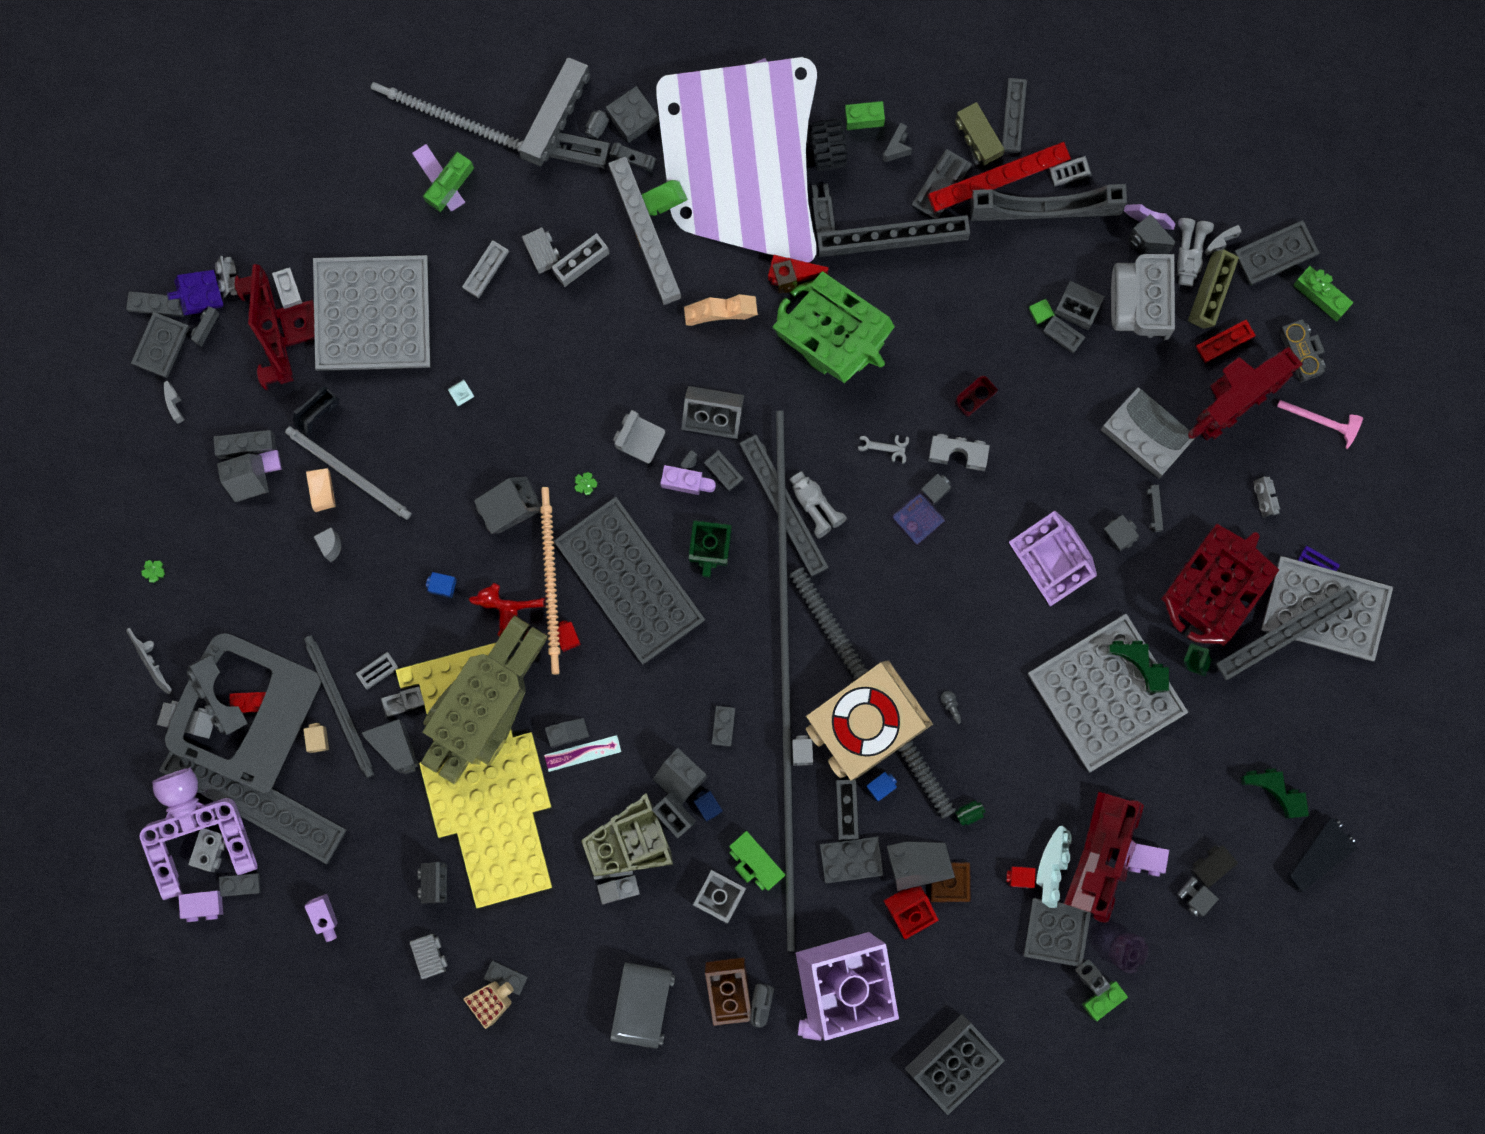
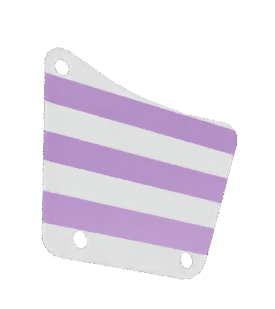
(742, 154)

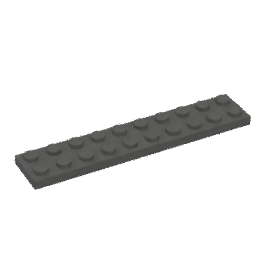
(267, 810)

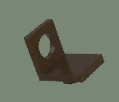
(785, 283)

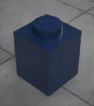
(707, 805)

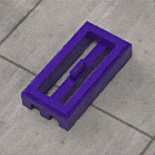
(1307, 549)

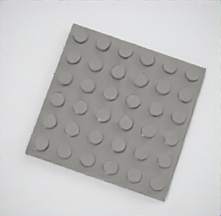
(371, 312)
(1103, 697)

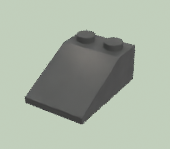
(919, 863)
(433, 882)

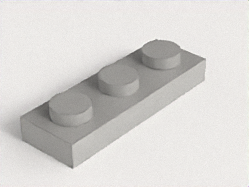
(485, 269)

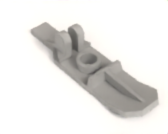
(142, 649)

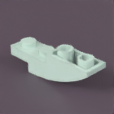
(1055, 858)

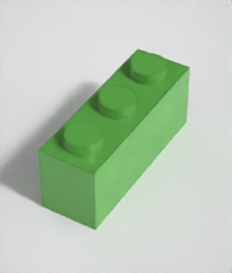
(1331, 302)

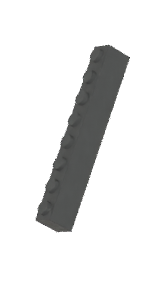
(893, 236)

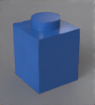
(441, 584)
(882, 786)

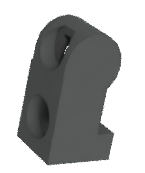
(1093, 979)

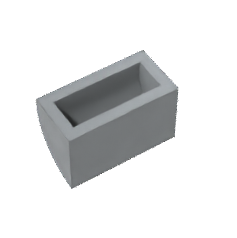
(329, 544)

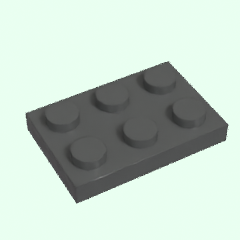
(160, 345)
(851, 860)

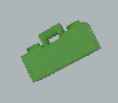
(448, 181)
(764, 867)

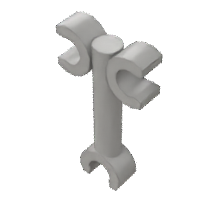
(898, 448)

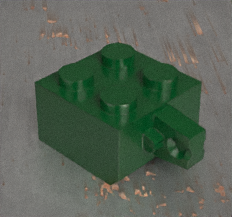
(710, 545)

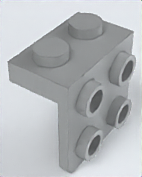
(639, 437)

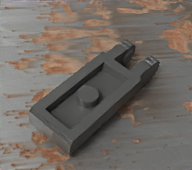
(823, 210)

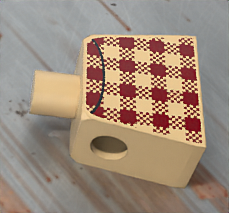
(490, 1002)

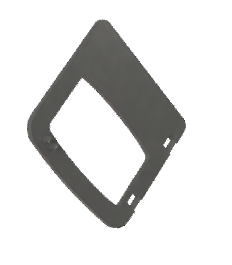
(274, 727)

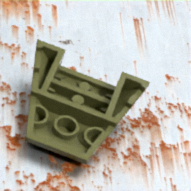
(628, 841)

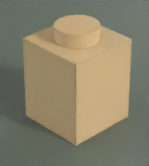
(316, 738)

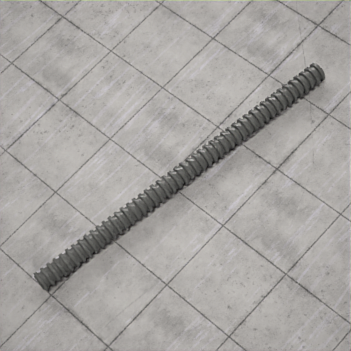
(857, 669)

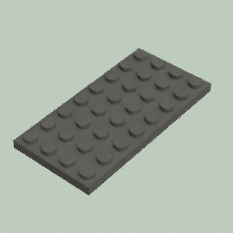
(629, 580)

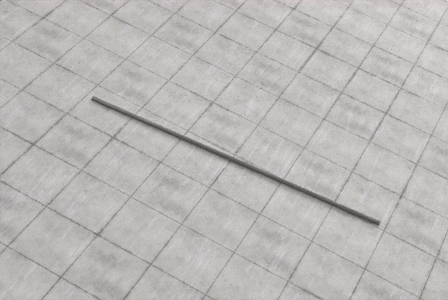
(785, 681)

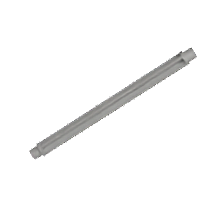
(347, 472)

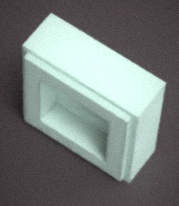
(460, 392)

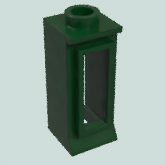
(1197, 662)

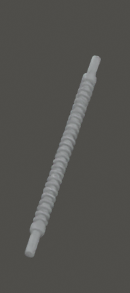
(393, 93)

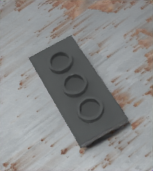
(947, 172)

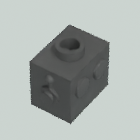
(1121, 532)

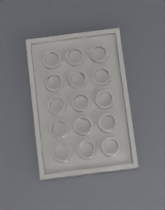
(1351, 632)

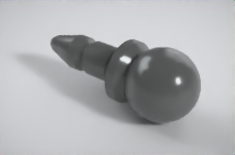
(949, 700)

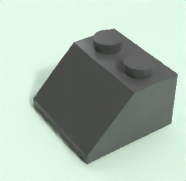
(1151, 237)
(243, 477)

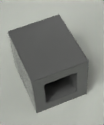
(936, 489)

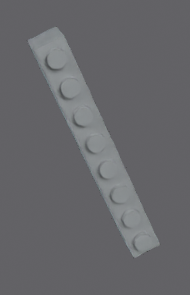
(644, 230)

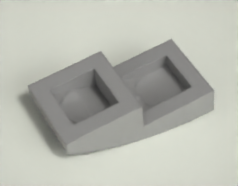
(1219, 242)
(171, 399)
(402, 702)

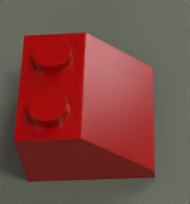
(911, 911)

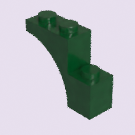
(1155, 677)
(1293, 804)

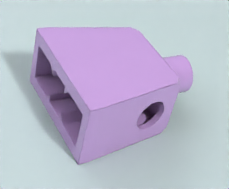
(321, 908)

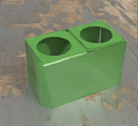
(664, 197)

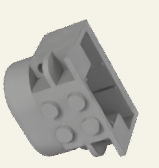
(1144, 296)

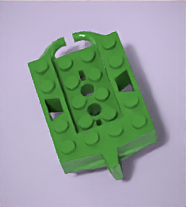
(836, 353)

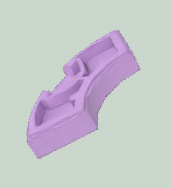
(1140, 212)

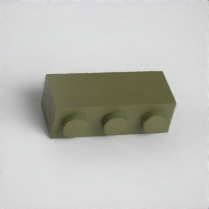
(979, 134)

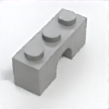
(975, 453)

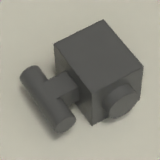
(1200, 900)

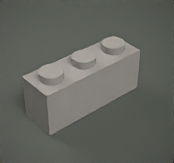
(580, 260)

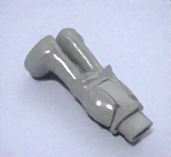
(1190, 261)
(809, 495)

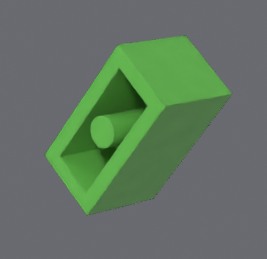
(864, 115)
(1101, 1005)

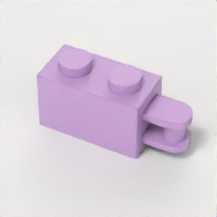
(686, 481)

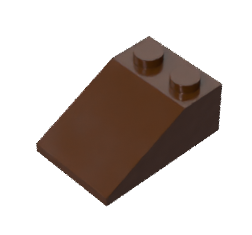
(728, 991)

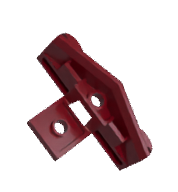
(262, 310)
(1094, 880)

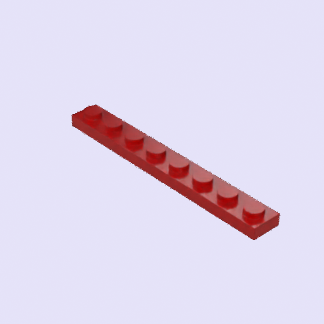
(999, 176)

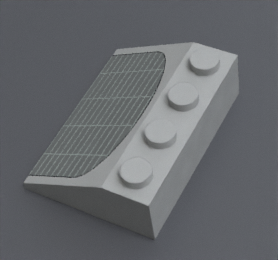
(1147, 433)

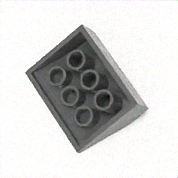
(954, 1064)

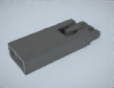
(583, 150)

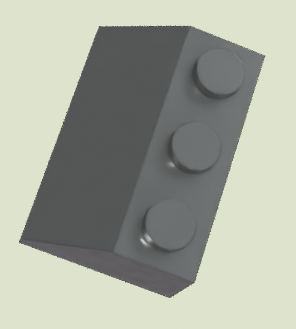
(712, 412)

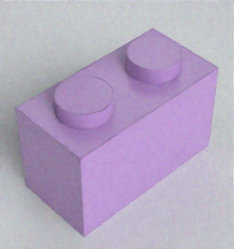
(1149, 859)
(200, 905)

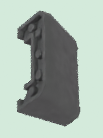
(641, 1005)

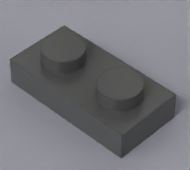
(201, 332)
(1063, 334)
(723, 471)
(723, 726)
(239, 885)
(503, 974)

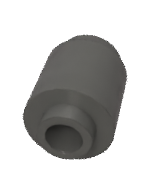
(596, 124)

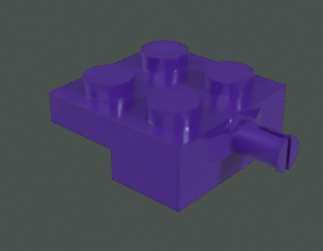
(197, 292)

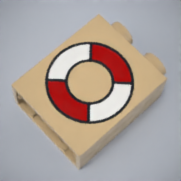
(867, 721)

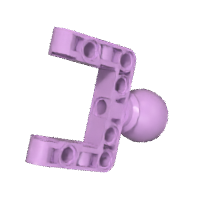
(185, 814)

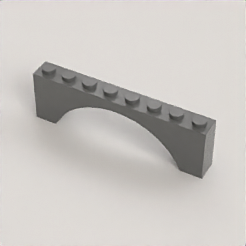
(1104, 201)

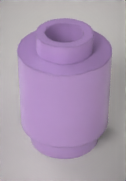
(805, 1031)

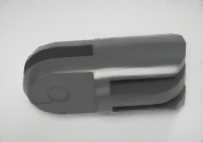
(761, 1005)

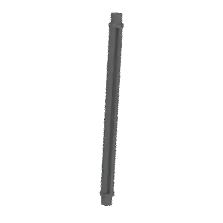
(338, 704)

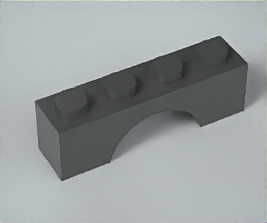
(204, 674)

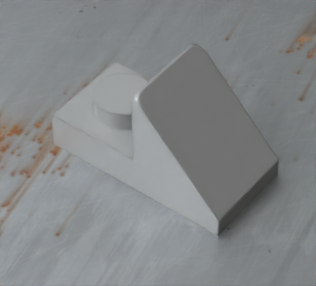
(618, 889)

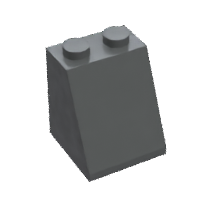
(508, 504)
(394, 745)
(679, 776)

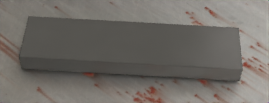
(1014, 115)

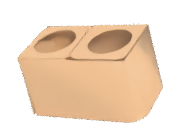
(320, 489)

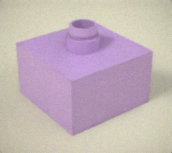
(847, 985)

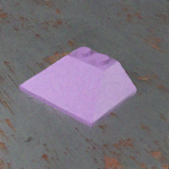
(1054, 557)

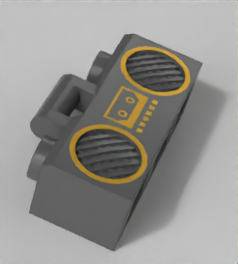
(1298, 339)

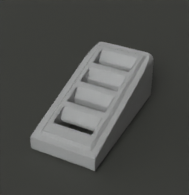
(1082, 160)

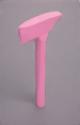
(1348, 430)

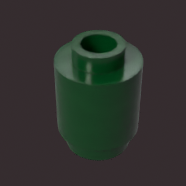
(970, 813)

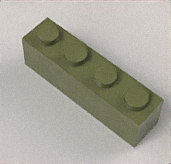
(1213, 289)

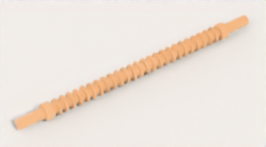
(554, 650)

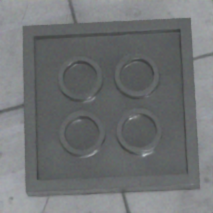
(1056, 933)

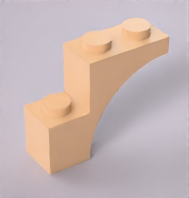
(719, 309)

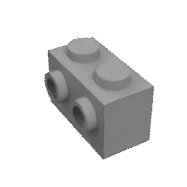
(207, 850)

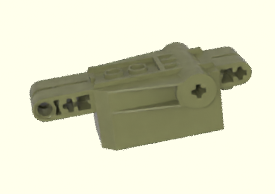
(481, 704)

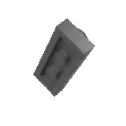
(152, 303)

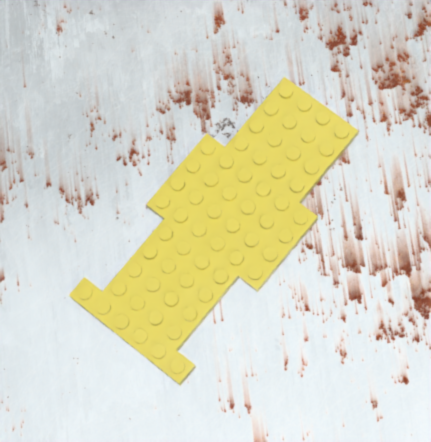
(488, 804)

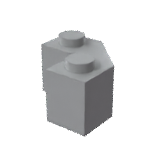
(198, 724)

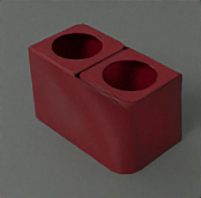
(981, 381)

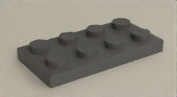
(1276, 252)

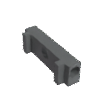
(641, 160)
(1154, 493)

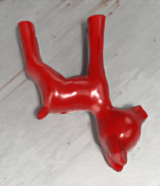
(490, 598)

